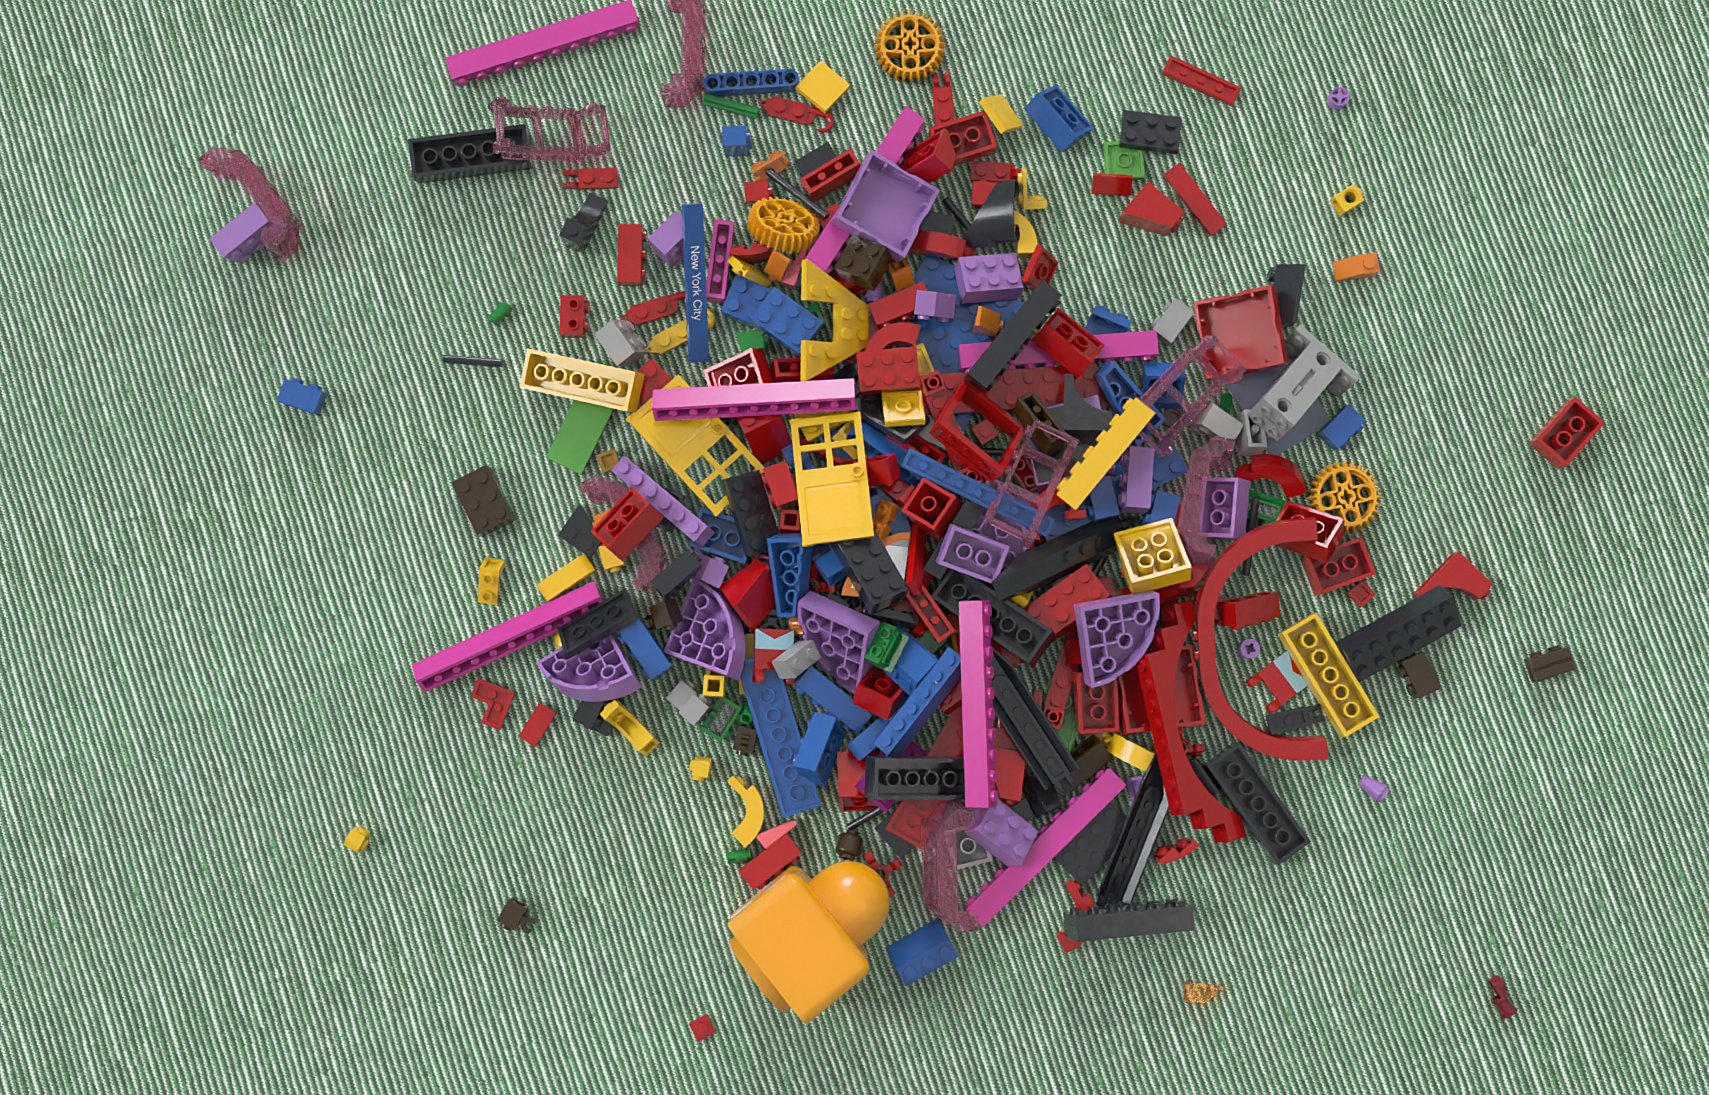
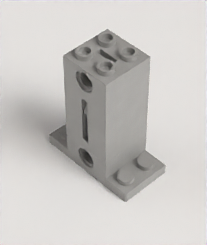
(1301, 383)

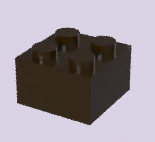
(863, 262)

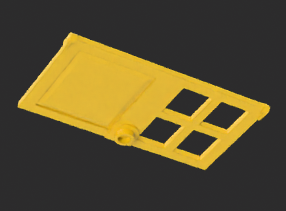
(685, 441)
(833, 498)

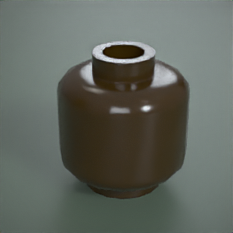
(849, 845)

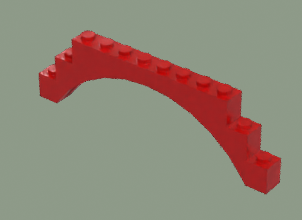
(1157, 680)

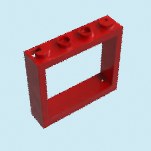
(966, 449)

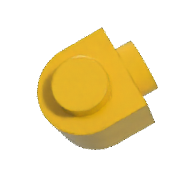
(700, 768)
(357, 839)

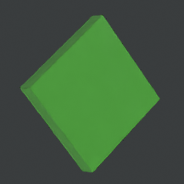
(1123, 160)

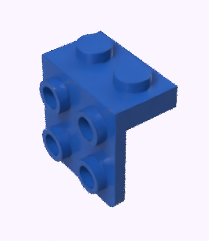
(1104, 322)

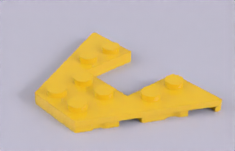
(849, 322)

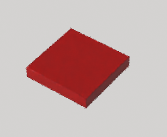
(1040, 268)

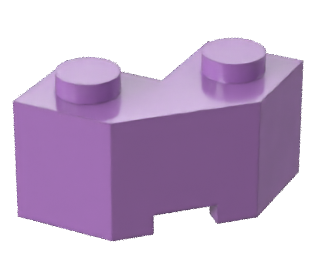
(935, 305)
(712, 569)

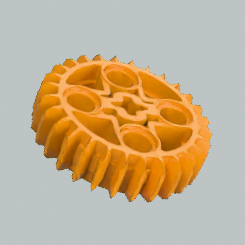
(905, 54)
(783, 225)
(1346, 489)

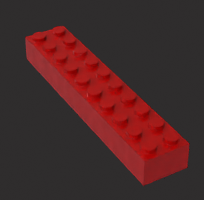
(1054, 610)

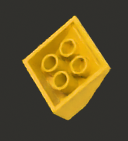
(1152, 556)

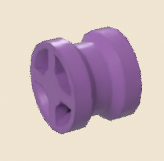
(1341, 94)
(1245, 647)

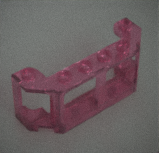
(689, 83)
(503, 108)
(284, 224)
(1164, 383)
(1213, 456)
(601, 489)
(1042, 502)
(940, 863)

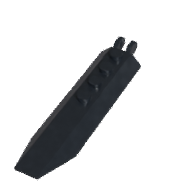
(1059, 557)
(1030, 727)
(1135, 839)

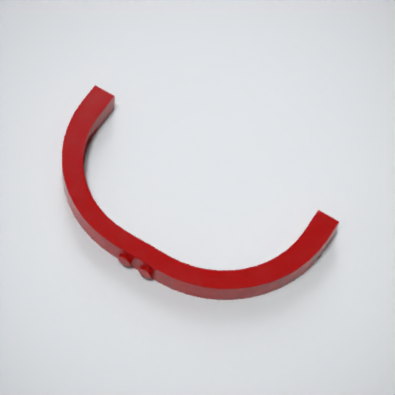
(1279, 746)

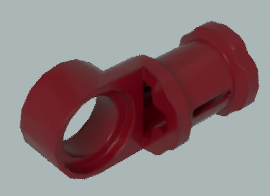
(1501, 999)

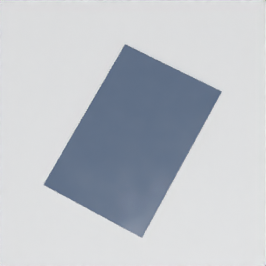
(1255, 385)

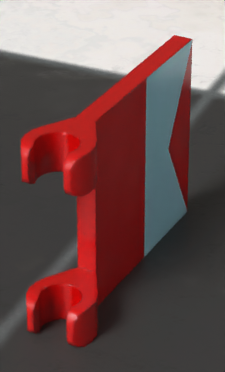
(767, 647)
(1281, 679)

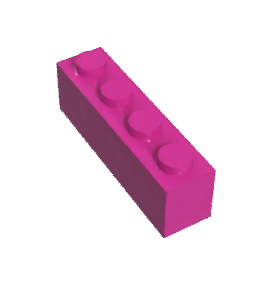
(718, 266)

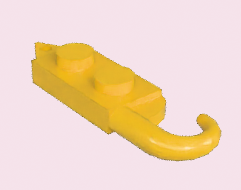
(674, 336)

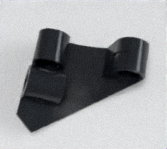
(996, 218)

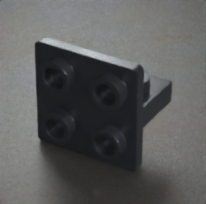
(589, 715)

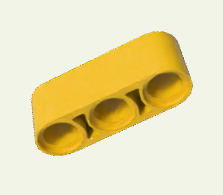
(566, 578)

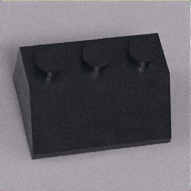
(1288, 284)

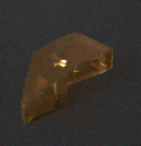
(1200, 993)

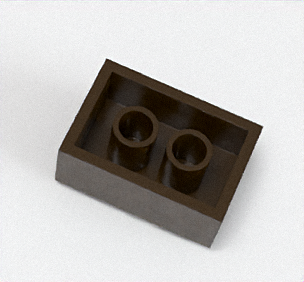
(483, 501)

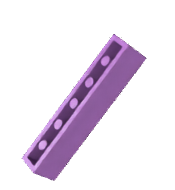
(663, 501)

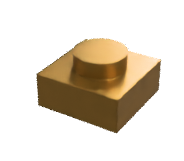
(607, 460)

